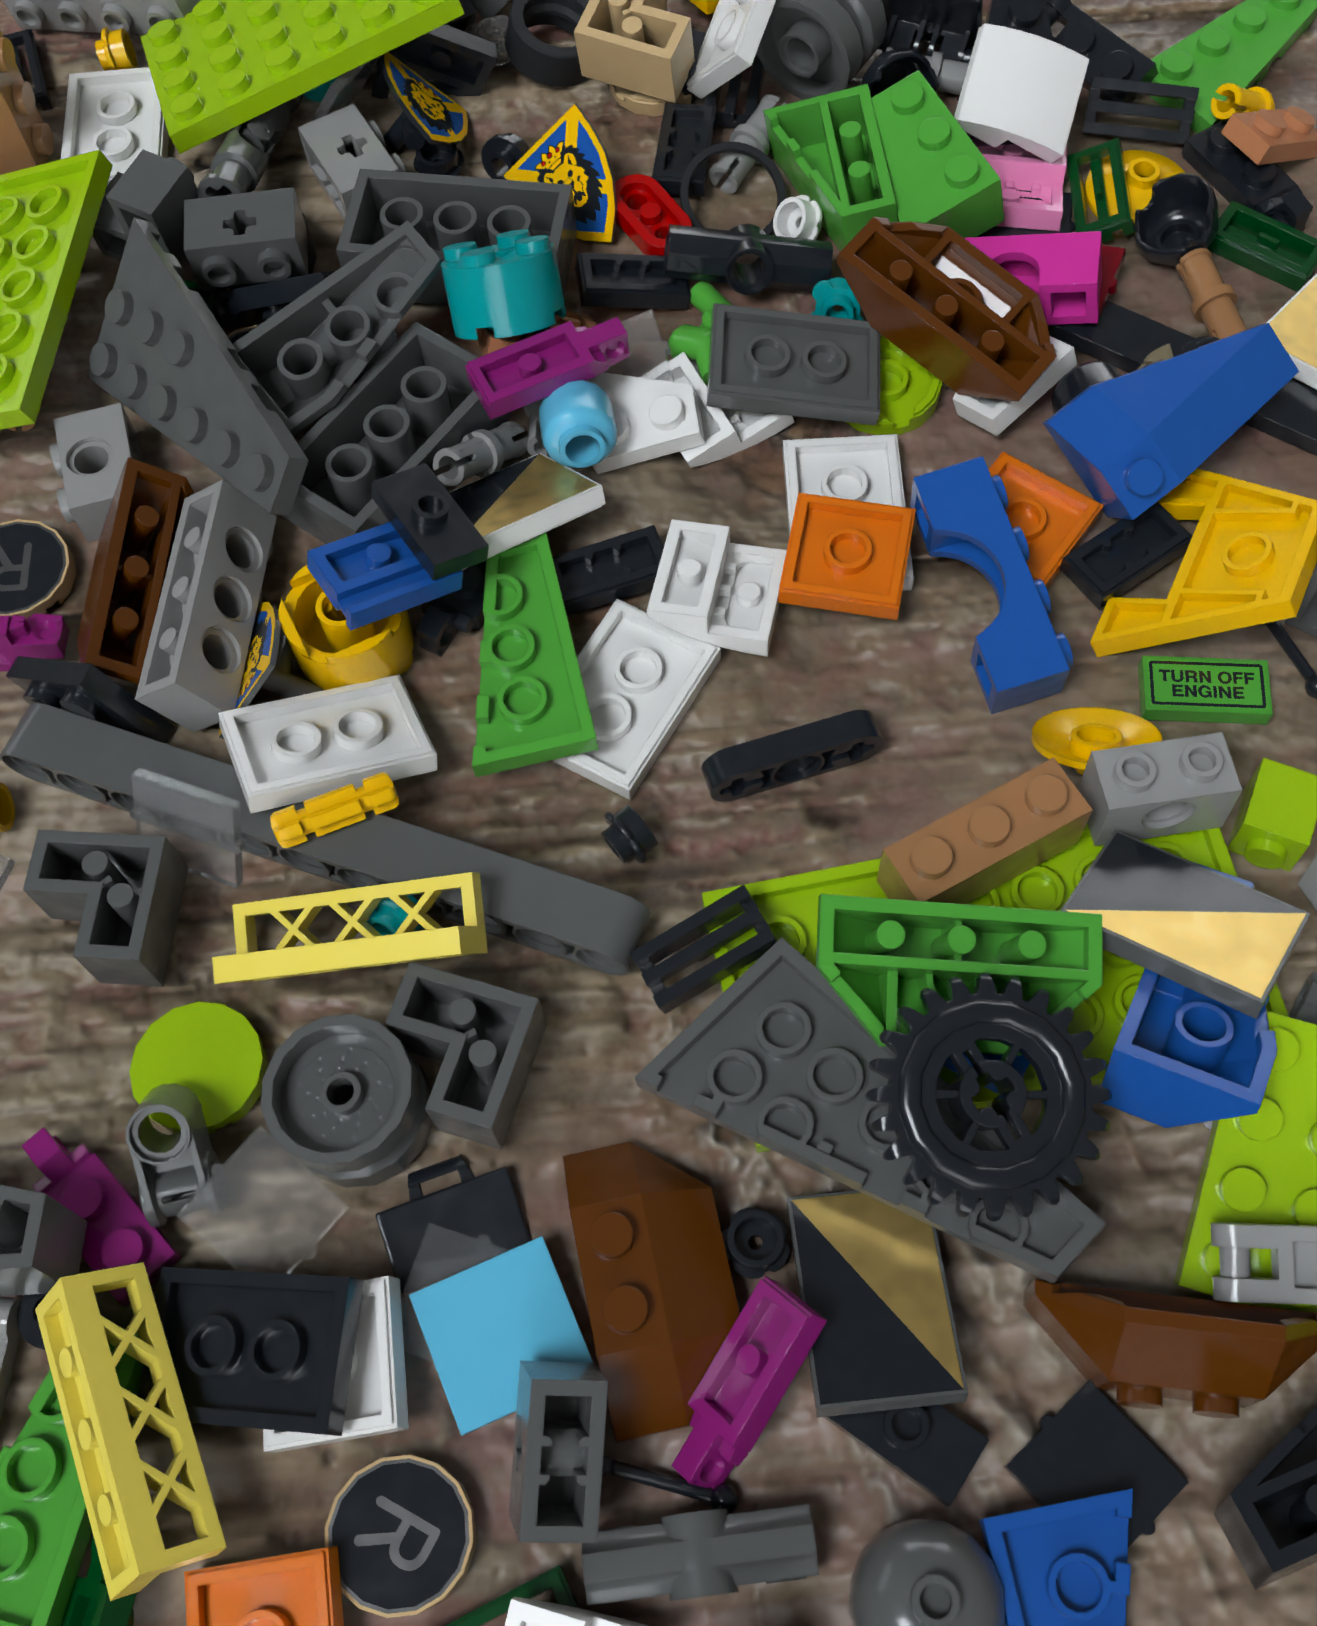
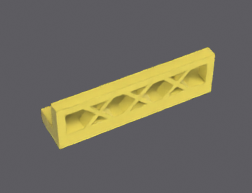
(351, 953)
(103, 1439)

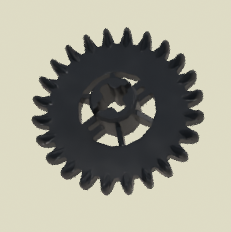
(1031, 1158)

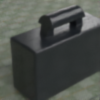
(471, 1208)

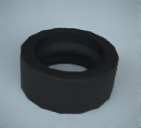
(539, 60)

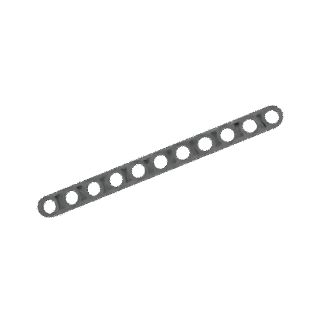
(518, 897)

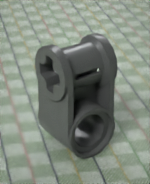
(172, 1165)

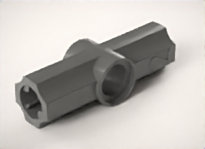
(700, 1554)

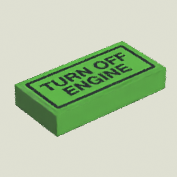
(1204, 690)

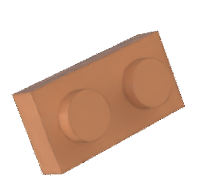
(1273, 134)

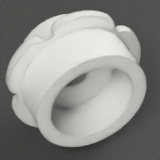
(798, 218)

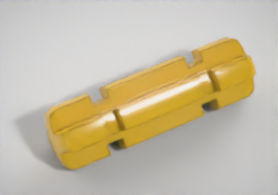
(334, 810)

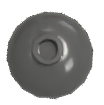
(925, 1577)

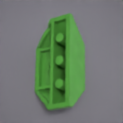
(891, 949)

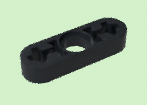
(792, 755)

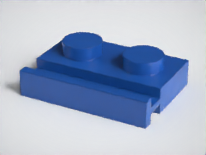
(375, 576)

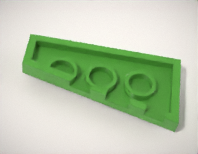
(1231, 50)
(530, 676)
(44, 1510)

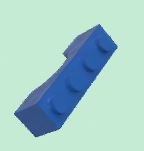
(966, 520)

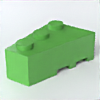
(835, 157)
(934, 163)

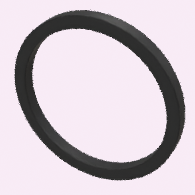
(727, 147)

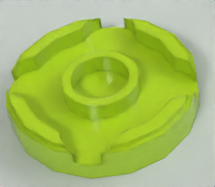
(906, 393)
(208, 1052)

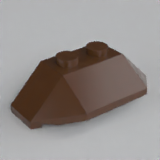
(949, 307)
(130, 569)
(650, 1282)
(1173, 1345)

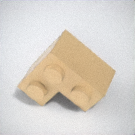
(635, 46)

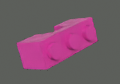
(1056, 266)

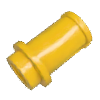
(1240, 100)

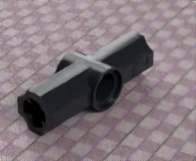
(713, 254)

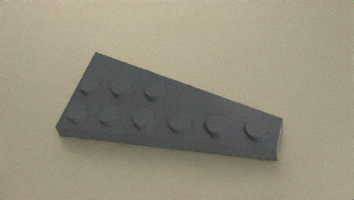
(178, 373)
(792, 1073)

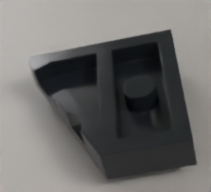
(446, 59)
(88, 693)

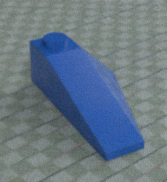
(1159, 423)
(1188, 1055)

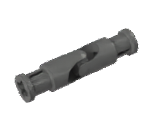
(247, 152)

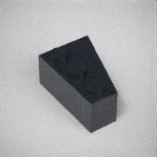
(1274, 1509)

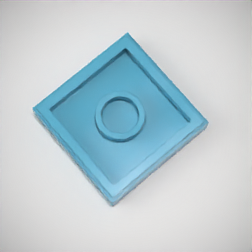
(491, 1320)

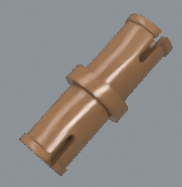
(1211, 298)

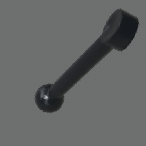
(1295, 656)
(721, 1497)

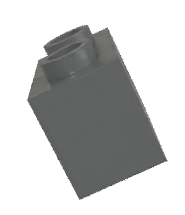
(245, 238)
(558, 1452)

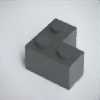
(153, 192)
(120, 890)
(484, 1045)

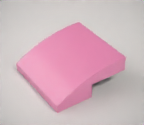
(1028, 172)

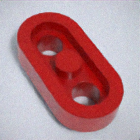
(646, 212)

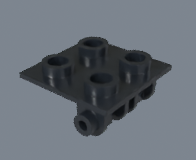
(940, 22)

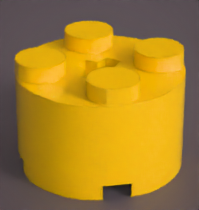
(329, 650)

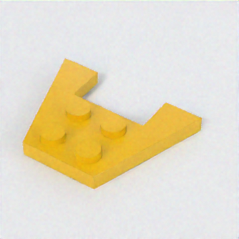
(1239, 571)

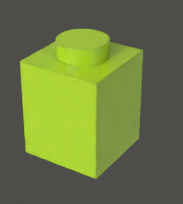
(1275, 816)

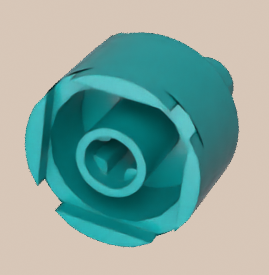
(503, 285)

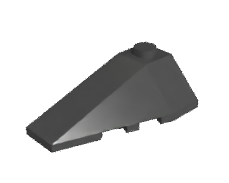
(330, 333)

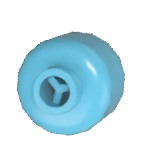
(578, 424)

